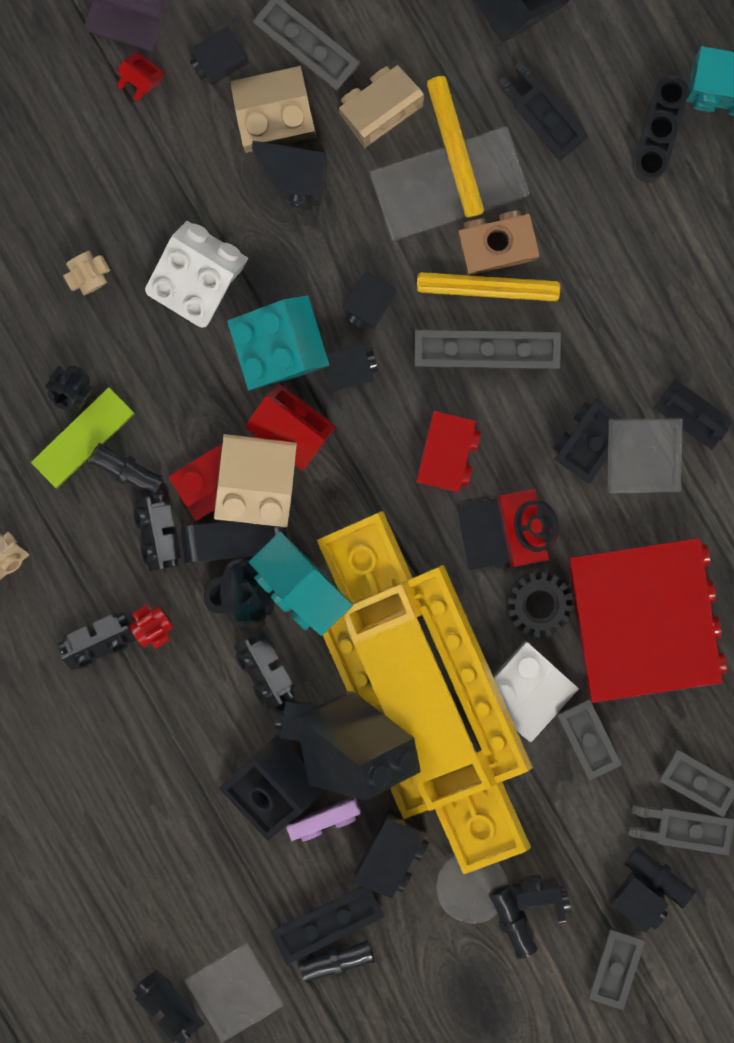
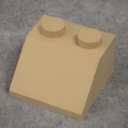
(380, 105)
(273, 108)
(255, 480)

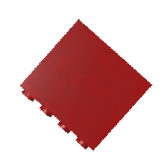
(647, 620)

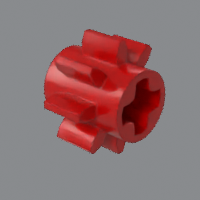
(151, 626)

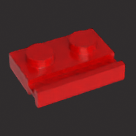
(198, 483)

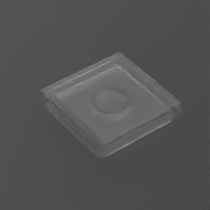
(644, 455)
(234, 992)

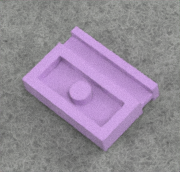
(310, 825)

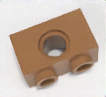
(481, 258)

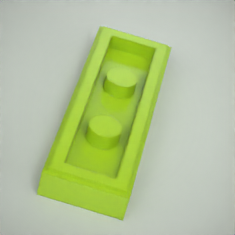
(81, 437)

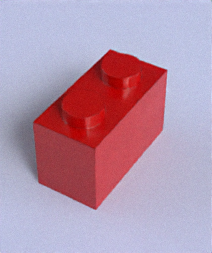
(290, 419)
(447, 452)

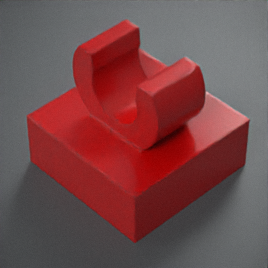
(140, 73)

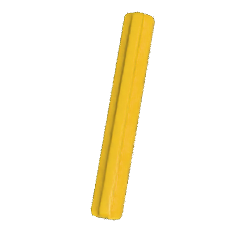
(455, 146)
(488, 286)

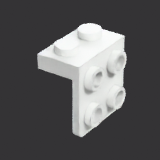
(194, 273)

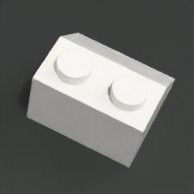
(532, 690)

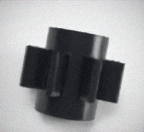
(69, 387)

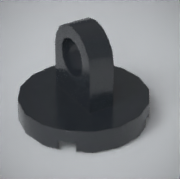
(241, 595)

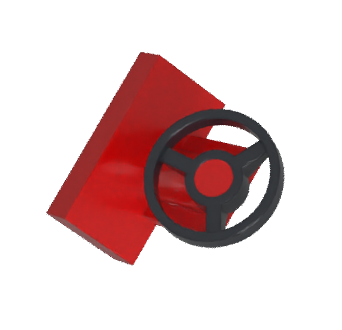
(528, 527)

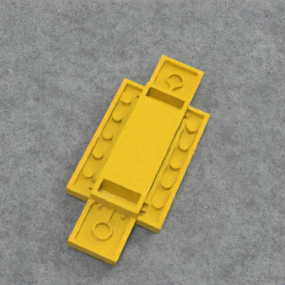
(394, 670)

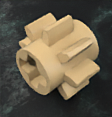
(86, 273)

